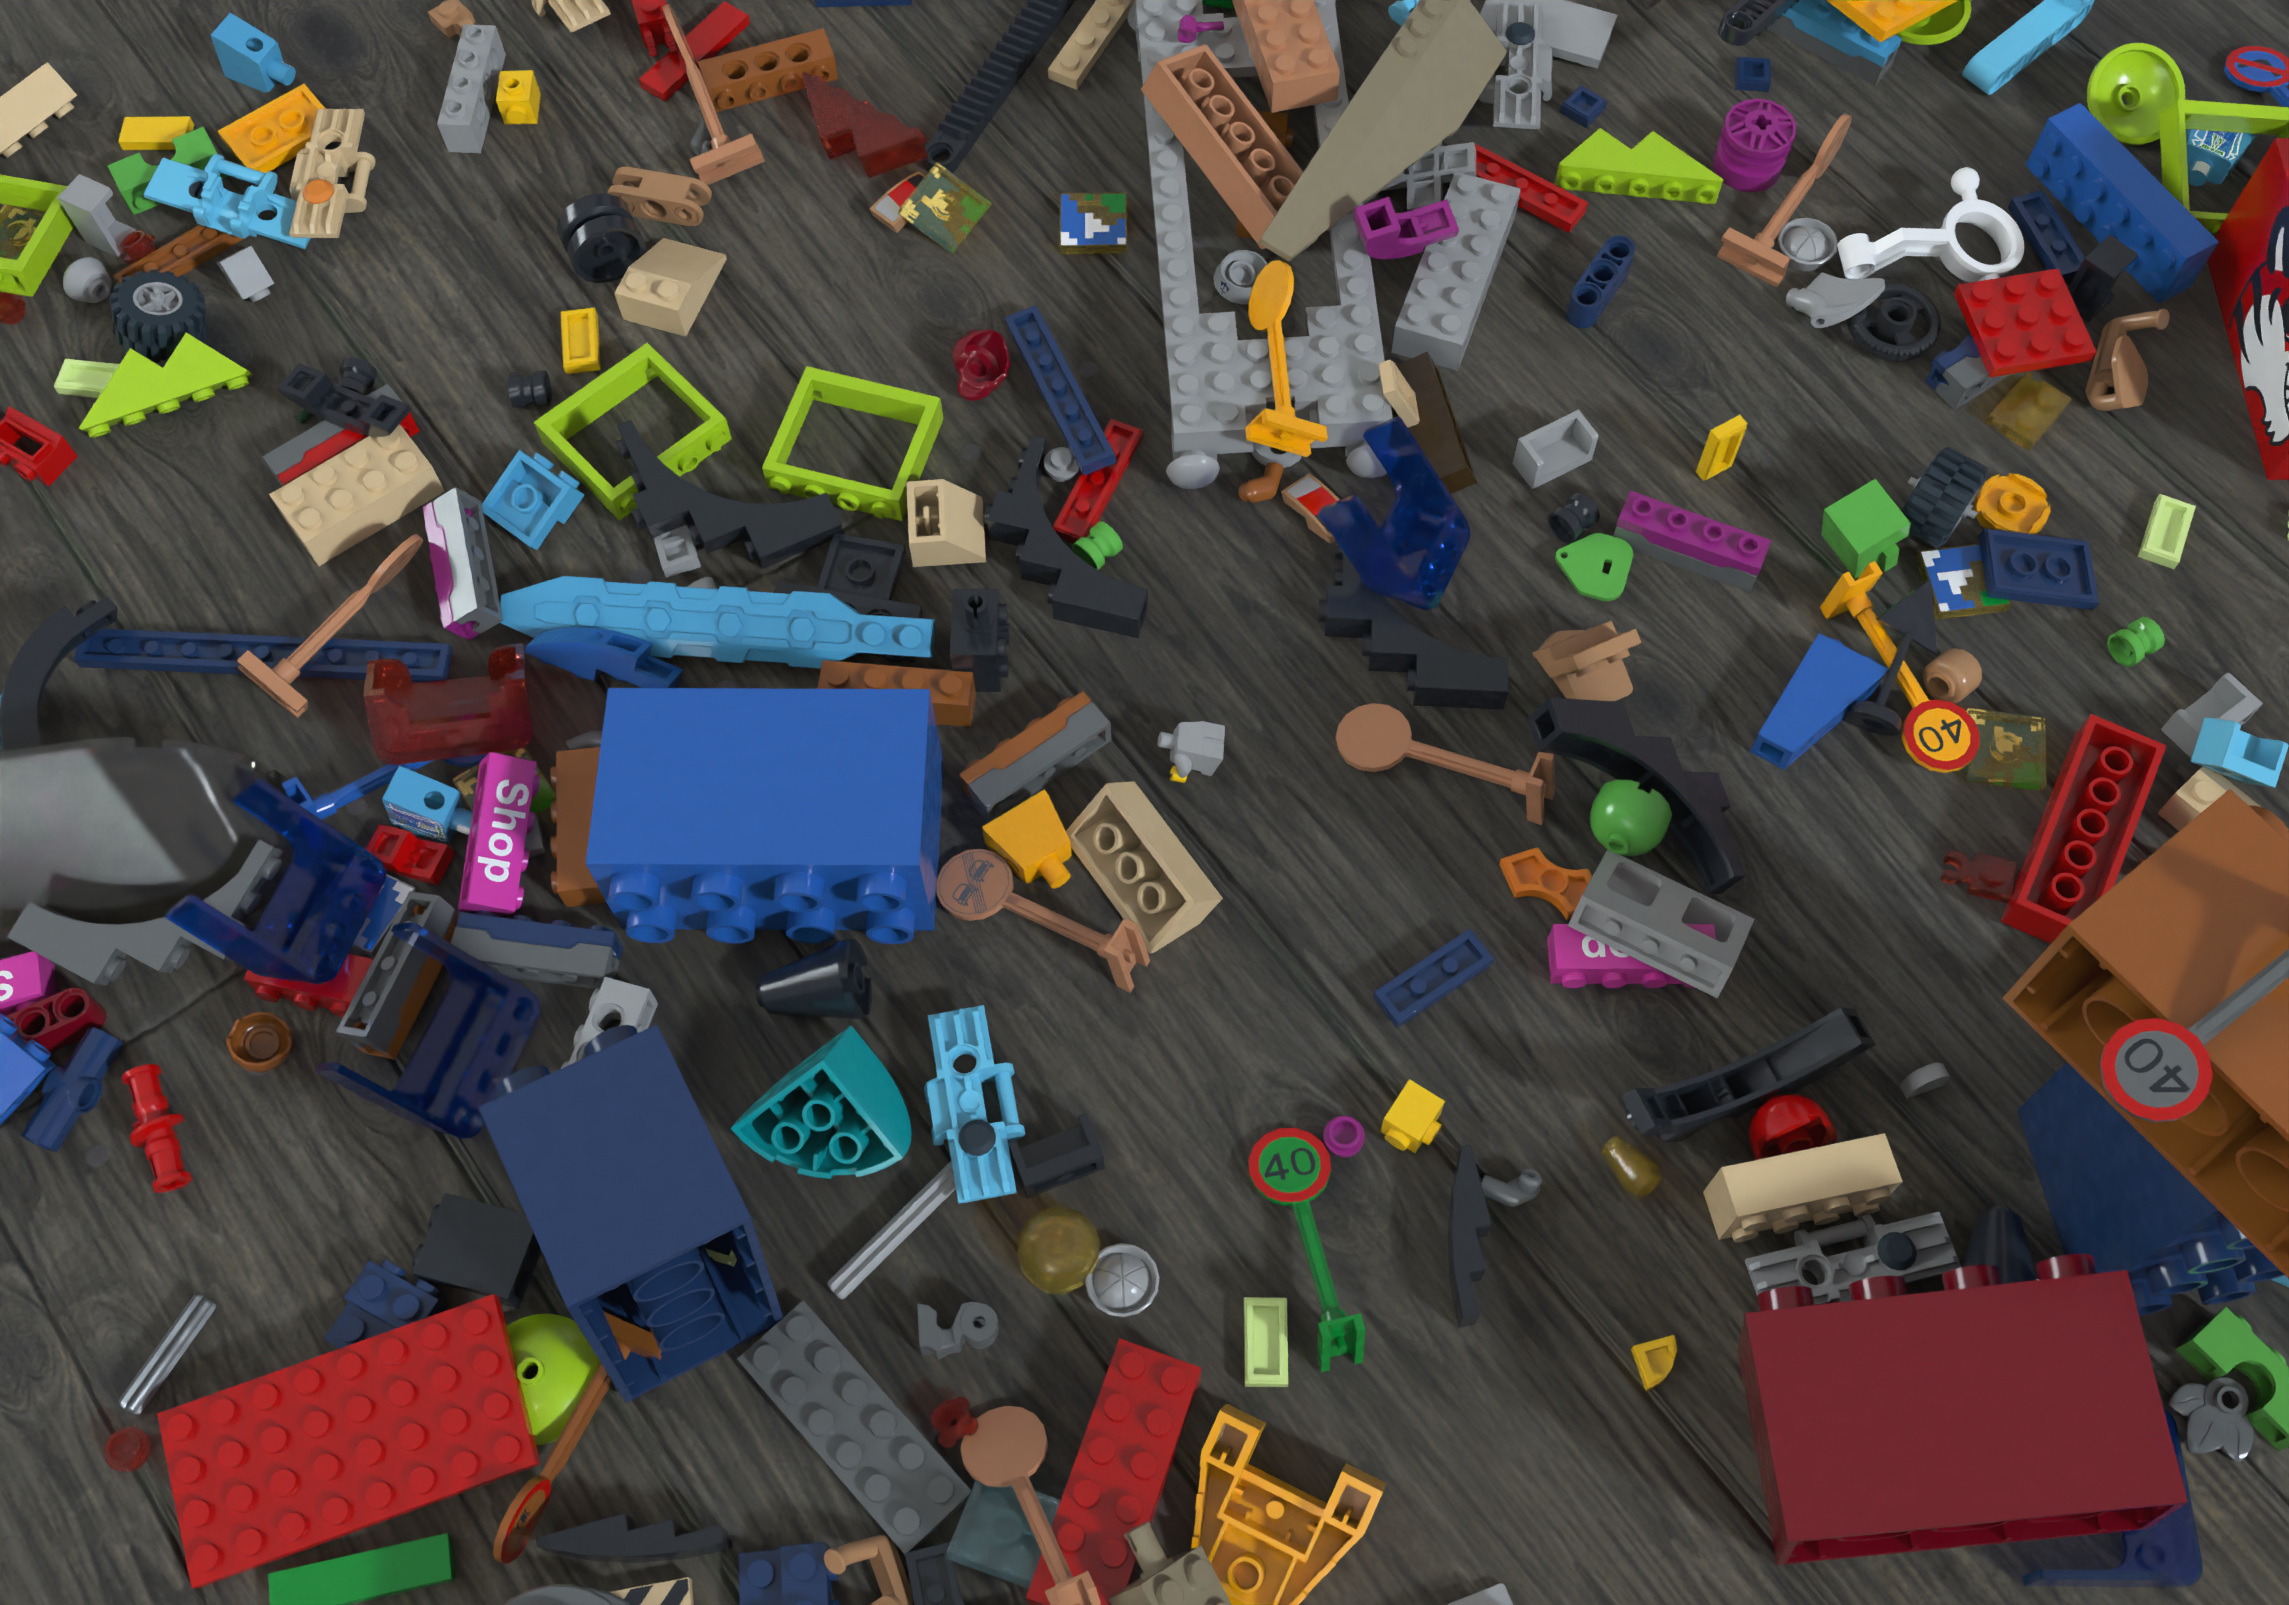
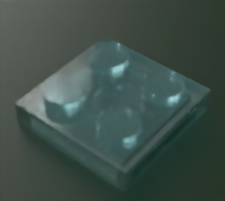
(997, 1536)

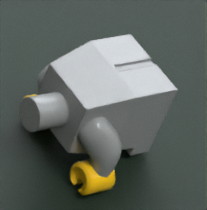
(1194, 747)

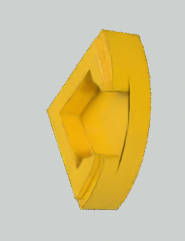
(1655, 1360)

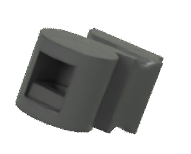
(973, 1325)

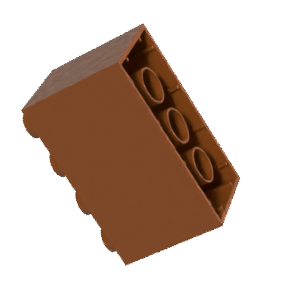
(2172, 949)

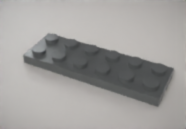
(855, 1428)

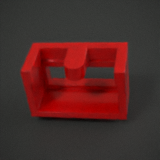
(47, 462)

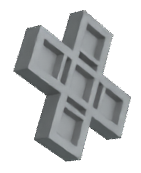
(1426, 177)

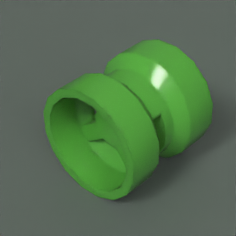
(1098, 545)
(2131, 644)

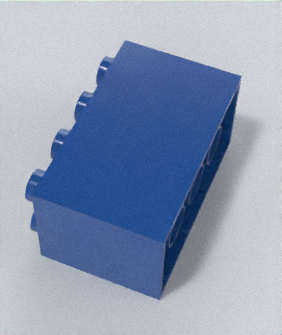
(768, 812)

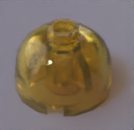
(1058, 1249)

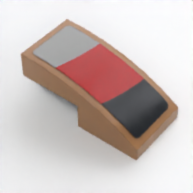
(888, 205)
(1307, 498)

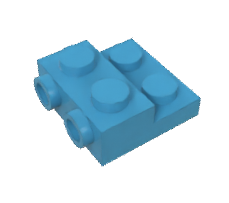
(532, 498)

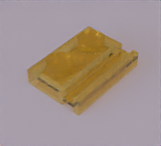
(2028, 411)

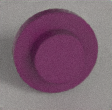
(1344, 1136)

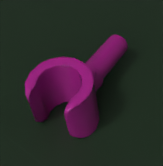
(1189, 27)

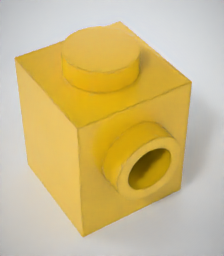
(518, 97)
(1413, 1118)

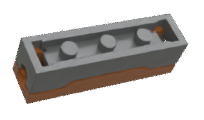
(1035, 756)
(397, 980)

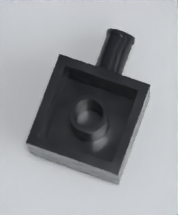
(980, 637)

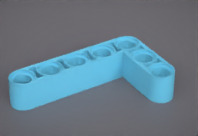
(2024, 42)

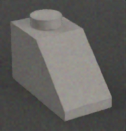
(246, 274)

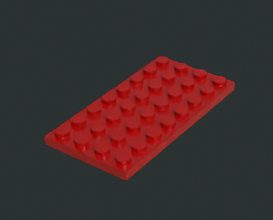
(346, 1440)

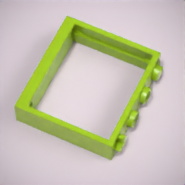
(2210, 117)
(27, 272)
(608, 391)
(865, 397)

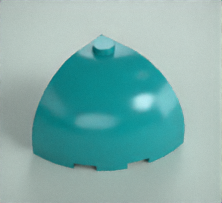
(831, 1114)

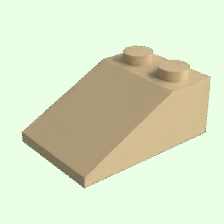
(668, 286)

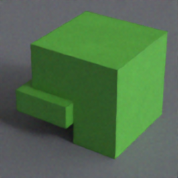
(1865, 528)

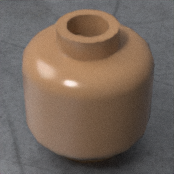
(1952, 675)

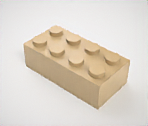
(357, 493)
(1802, 1188)

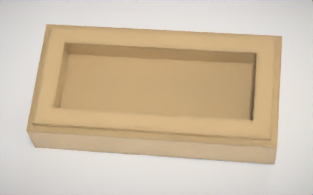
(1399, 393)

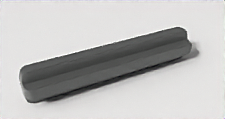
(167, 1354)

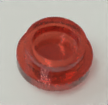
(11, 308)
(127, 1449)

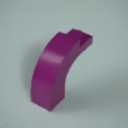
(1402, 234)

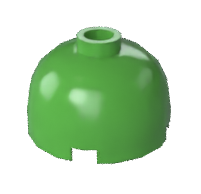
(1629, 818)

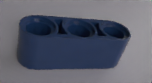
(1600, 281)

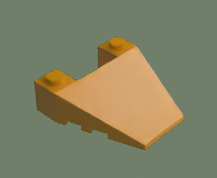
(1263, 1533)

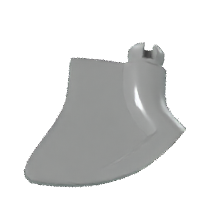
(1834, 299)

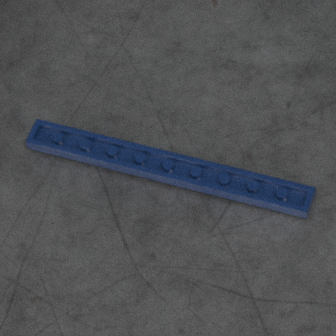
(221, 651)

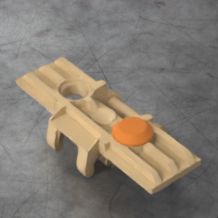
(316, 173)

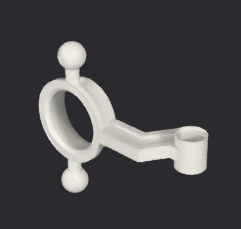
(1863, 258)

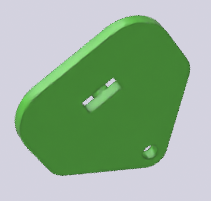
(1585, 565)

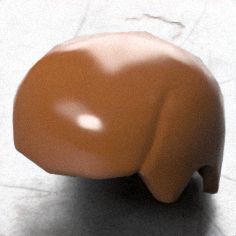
(260, 1042)

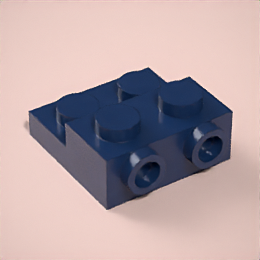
(382, 1303)
(786, 1576)

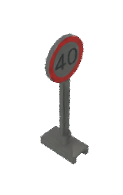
(2162, 1068)

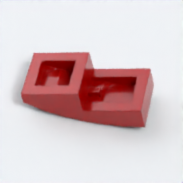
(410, 856)

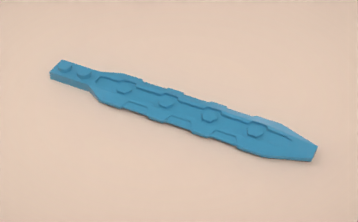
(717, 622)

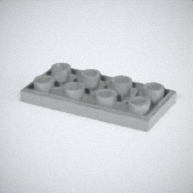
(1569, 28)

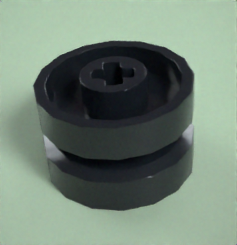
(600, 237)

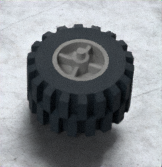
(156, 312)
(1943, 496)

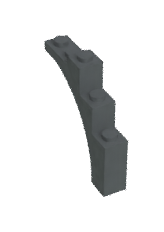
(100, 949)

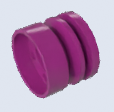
(1754, 145)

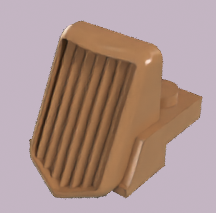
(1589, 662)

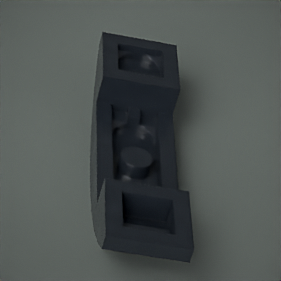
(342, 406)

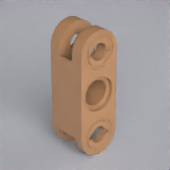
(661, 195)

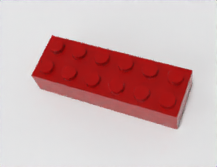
(2084, 827)
(1120, 1467)

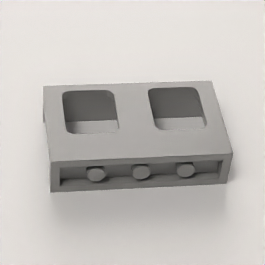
(1647, 919)

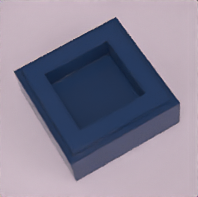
(1752, 74)
(1583, 106)

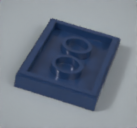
(2038, 569)

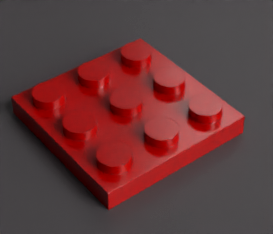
(2024, 322)

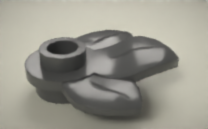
(2210, 1422)

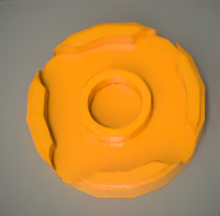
(2012, 504)

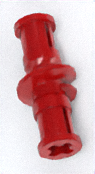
(155, 1128)

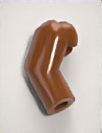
(1263, 487)

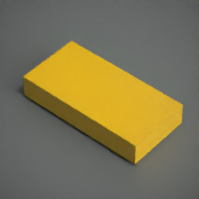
(153, 132)
(580, 340)
(1721, 447)

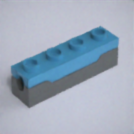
(1836, 38)

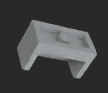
(86, 206)
(1555, 449)
(2224, 701)

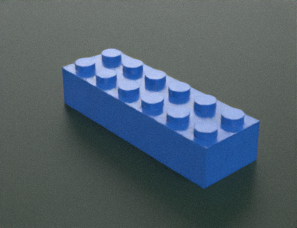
(2121, 199)

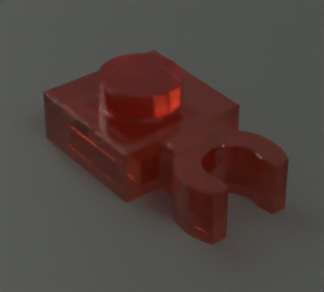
(1985, 875)

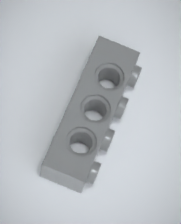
(471, 89)
(611, 1002)

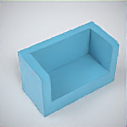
(2239, 754)

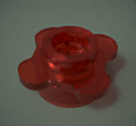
(137, 245)
(949, 1411)

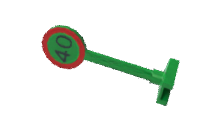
(1291, 1171)

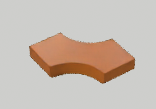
(1536, 876)

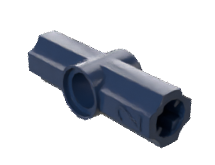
(72, 1089)

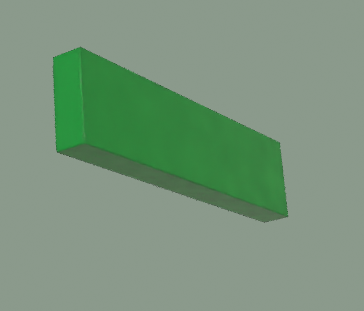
(366, 1574)

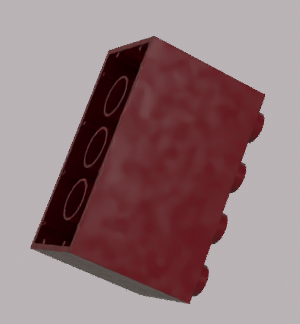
(1956, 1413)

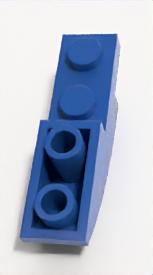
(595, 650)

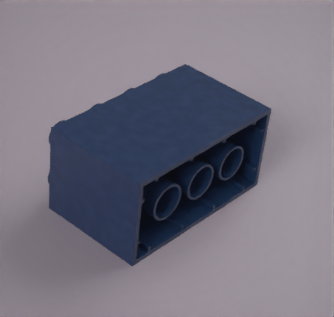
(623, 1195)
(2129, 1204)

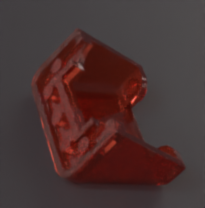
(449, 715)

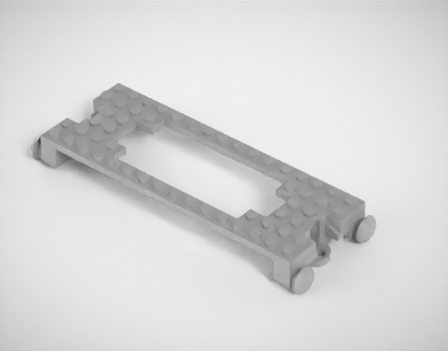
(1212, 375)

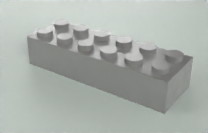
(1456, 273)

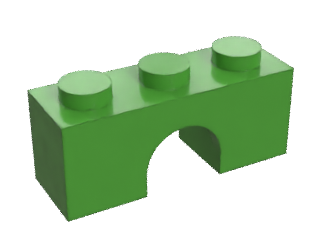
(134, 174)
(2228, 1344)

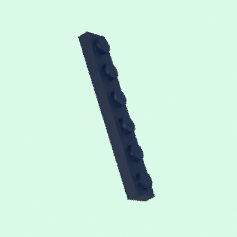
(1060, 390)

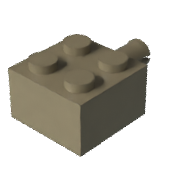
(1171, 1580)

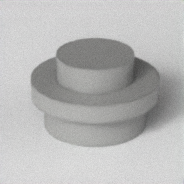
(1060, 464)

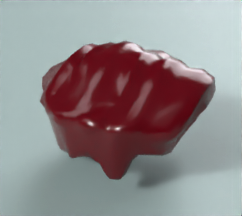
(981, 362)

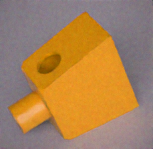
(1031, 841)

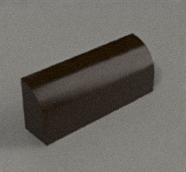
(1437, 429)

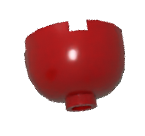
(1789, 1126)

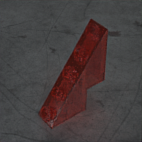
(854, 125)

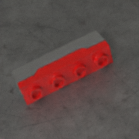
(322, 444)

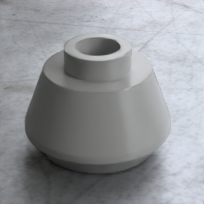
(87, 280)

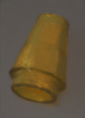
(1632, 1168)

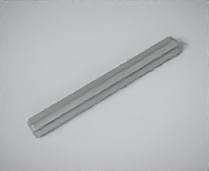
(893, 1233)

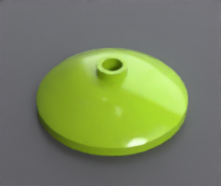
(1939, 26)
(2146, 80)
(564, 1370)

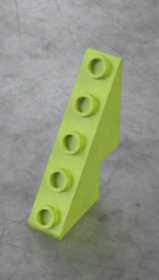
(1648, 170)
(144, 386)

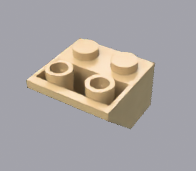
(944, 524)

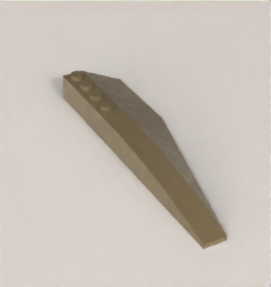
(1397, 115)

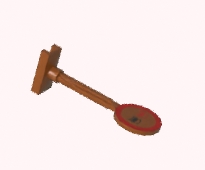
(534, 1496)

